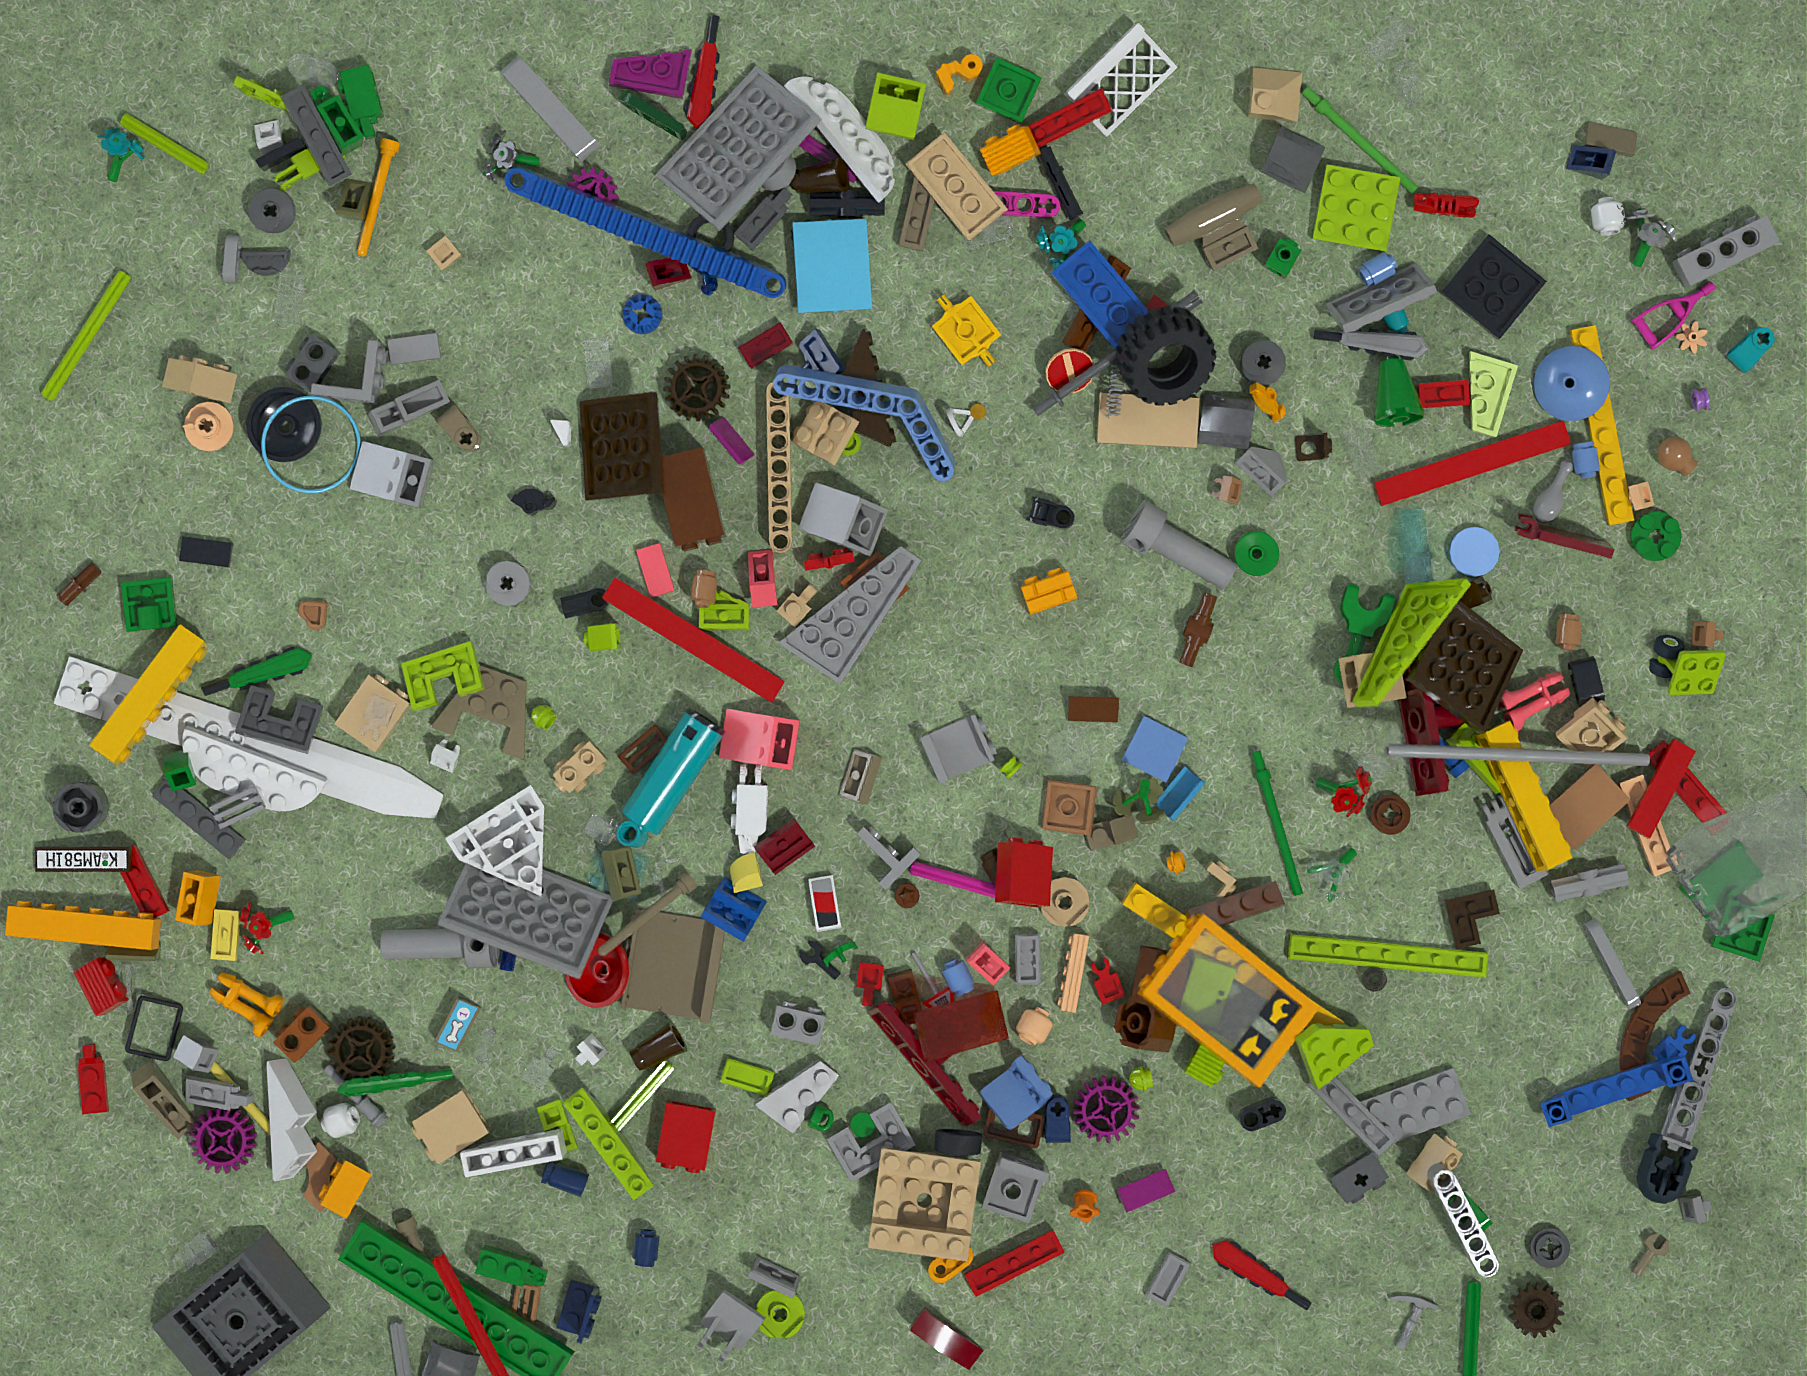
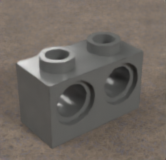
(317, 367)

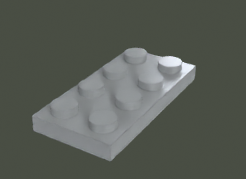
(1377, 301)
(1419, 1104)

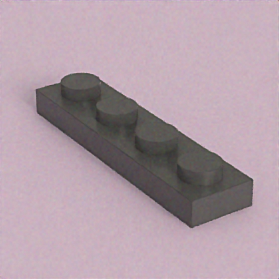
(315, 135)
(199, 819)

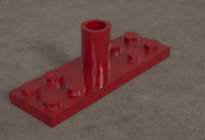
(1421, 727)
(903, 1039)

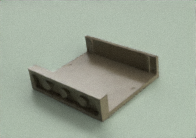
(673, 966)

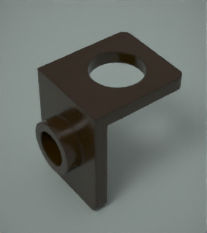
(1322, 443)

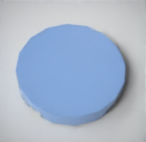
(1474, 551)

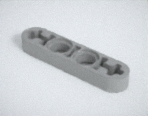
(1612, 963)

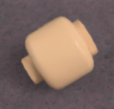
(1034, 1026)

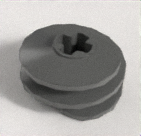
(269, 223)
(1250, 358)

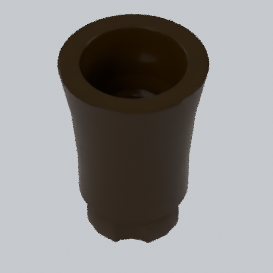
(822, 177)
(658, 1047)

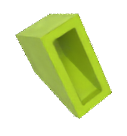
(602, 637)

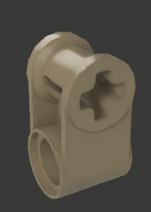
(456, 426)

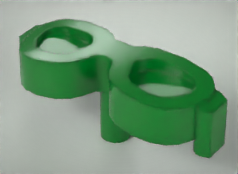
(839, 952)

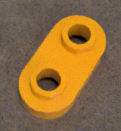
(951, 1266)

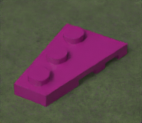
(656, 74)

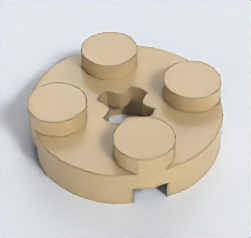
(1079, 902)

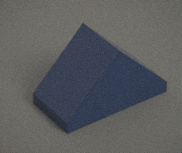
(1591, 161)

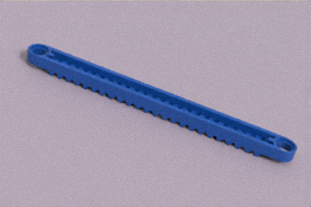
(645, 232)

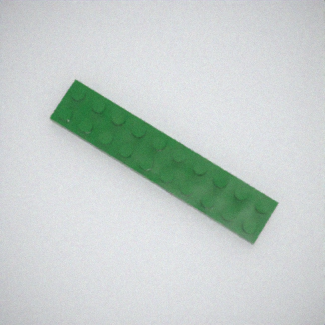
(417, 1283)

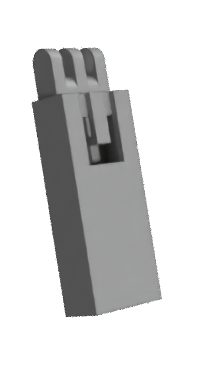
(1511, 848)

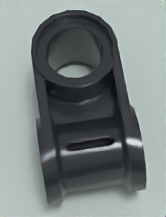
(1048, 513)

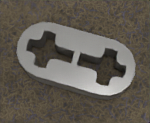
(232, 258)

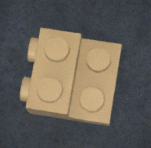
(824, 432)
(1593, 729)

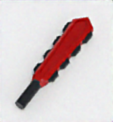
(705, 74)
(1245, 1266)

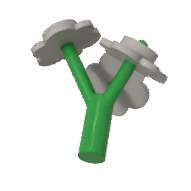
(1650, 234)

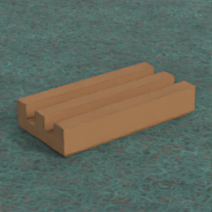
(528, 1288)

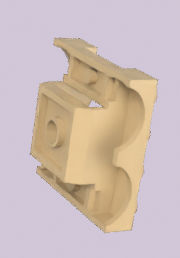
(909, 1228)

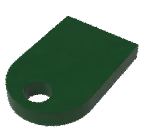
(652, 114)

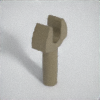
(1650, 1252)

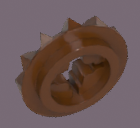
(1399, 822)

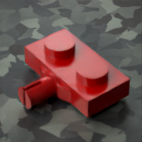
(839, 557)

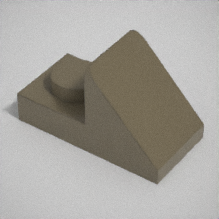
(1112, 832)

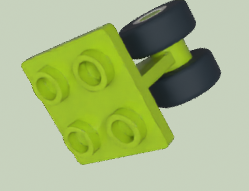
(1689, 670)

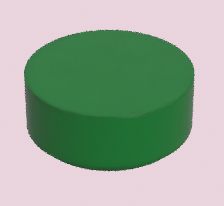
(862, 1124)

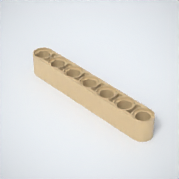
(783, 479)

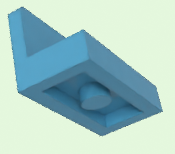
(1179, 793)

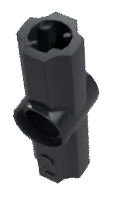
(845, 204)

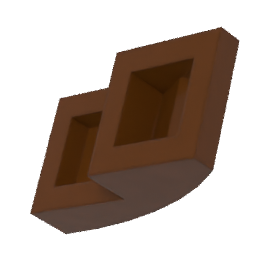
(905, 995)

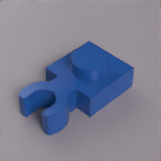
(1673, 1047)

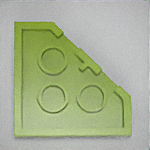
(1331, 1049)

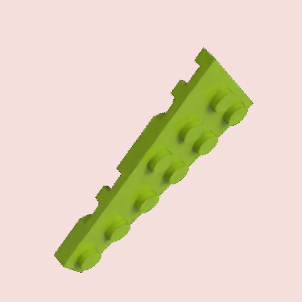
(1411, 625)

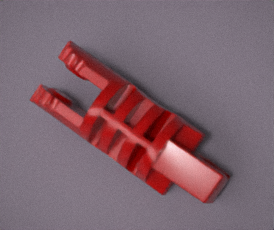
(1446, 204)

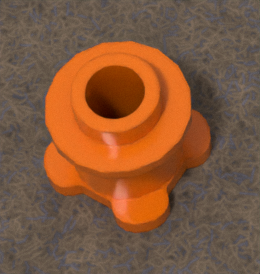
(1085, 1205)

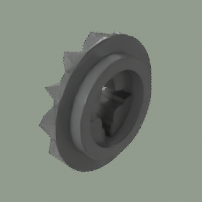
(1559, 1254)

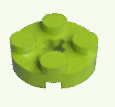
(780, 1327)

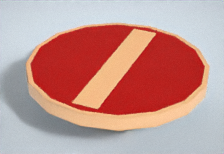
(1066, 366)

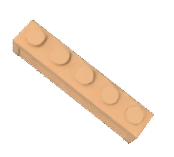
(1073, 972)

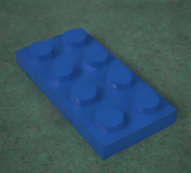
(1099, 292)

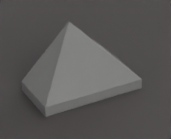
(1264, 468)

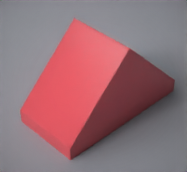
(987, 963)

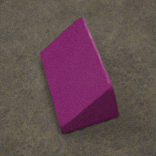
(731, 441)

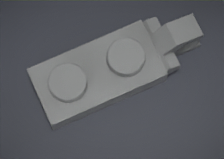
(216, 1093)

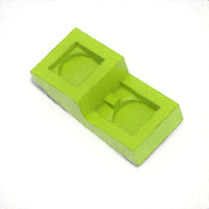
(554, 1117)

